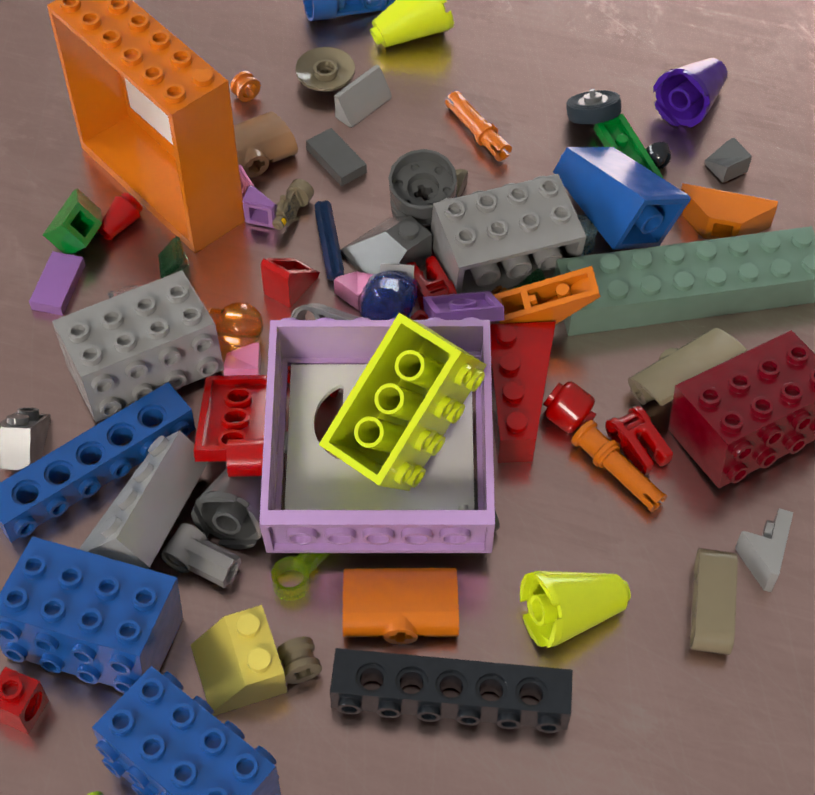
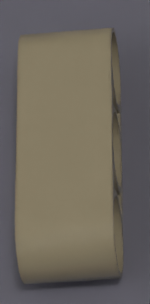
(714, 601)

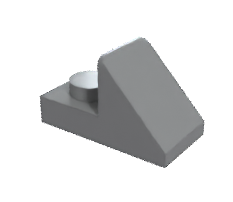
(765, 553)

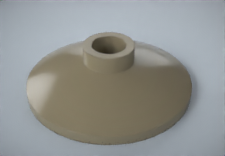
(325, 69)

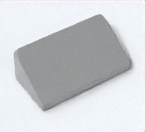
(362, 97)

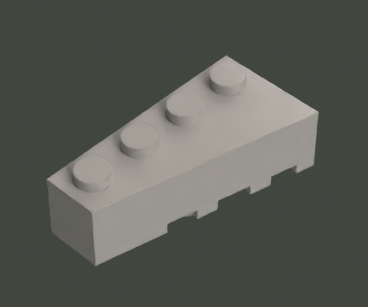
(148, 503)

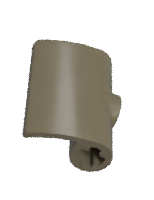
(681, 364)

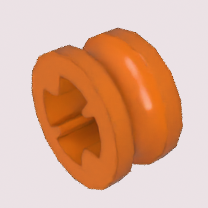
(245, 86)

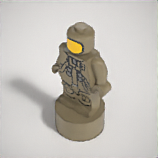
(297, 196)

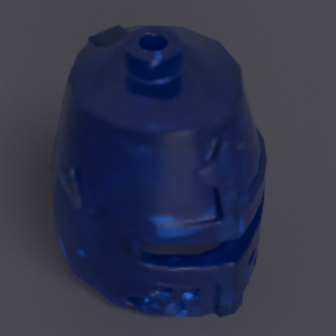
(388, 295)

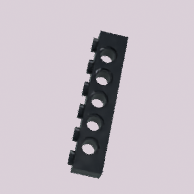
(469, 677)

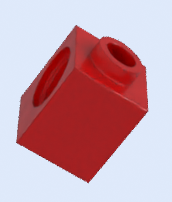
(20, 700)

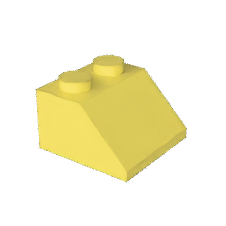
(239, 661)

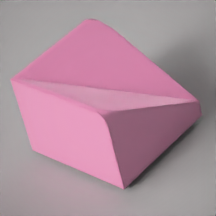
(350, 287)
(243, 361)

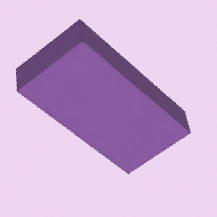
(57, 283)

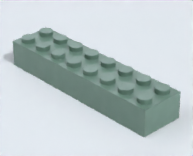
(696, 280)

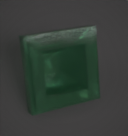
(172, 258)

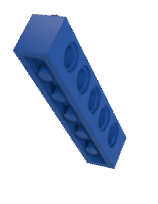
(71, 461)

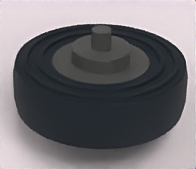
(594, 107)

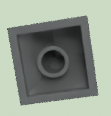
(392, 242)

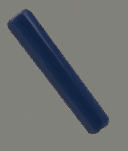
(329, 240)

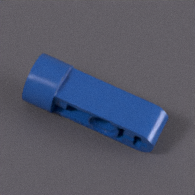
(329, 9)

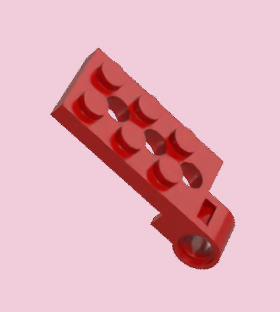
(227, 441)

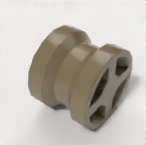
(299, 660)

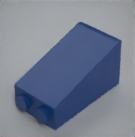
(621, 196)

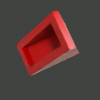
(286, 279)

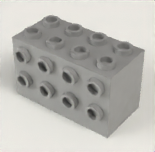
(505, 234)
(138, 344)

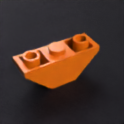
(726, 213)

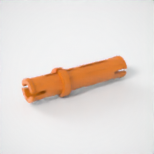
(485, 133)

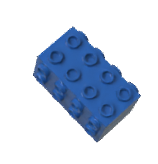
(87, 614)
(177, 746)

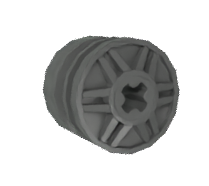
(420, 177)

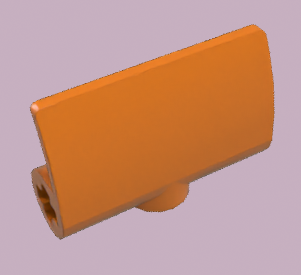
(400, 603)

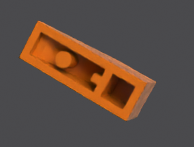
(550, 298)

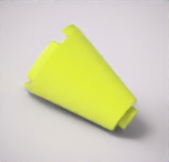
(410, 21)
(570, 603)

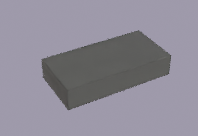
(336, 156)

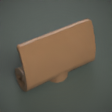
(263, 141)

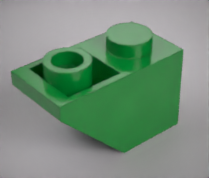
(74, 224)

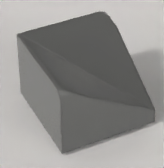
(729, 160)

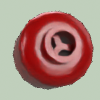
(569, 406)

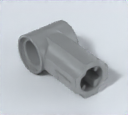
(193, 552)

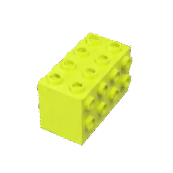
(403, 405)

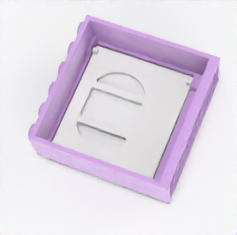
(332, 503)

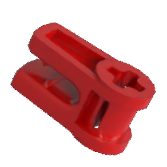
(438, 284)
(637, 430)

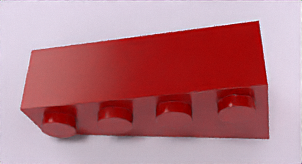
(518, 385)

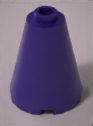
(689, 91)

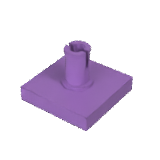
(464, 305)

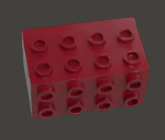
(748, 409)

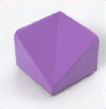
(258, 208)

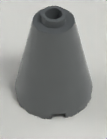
(230, 511)

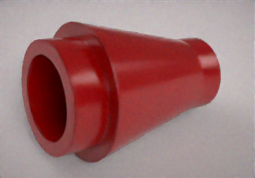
(120, 215)

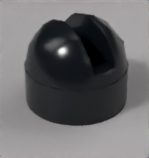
(660, 154)

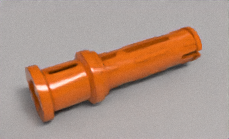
(607, 455)

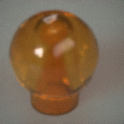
(238, 324)

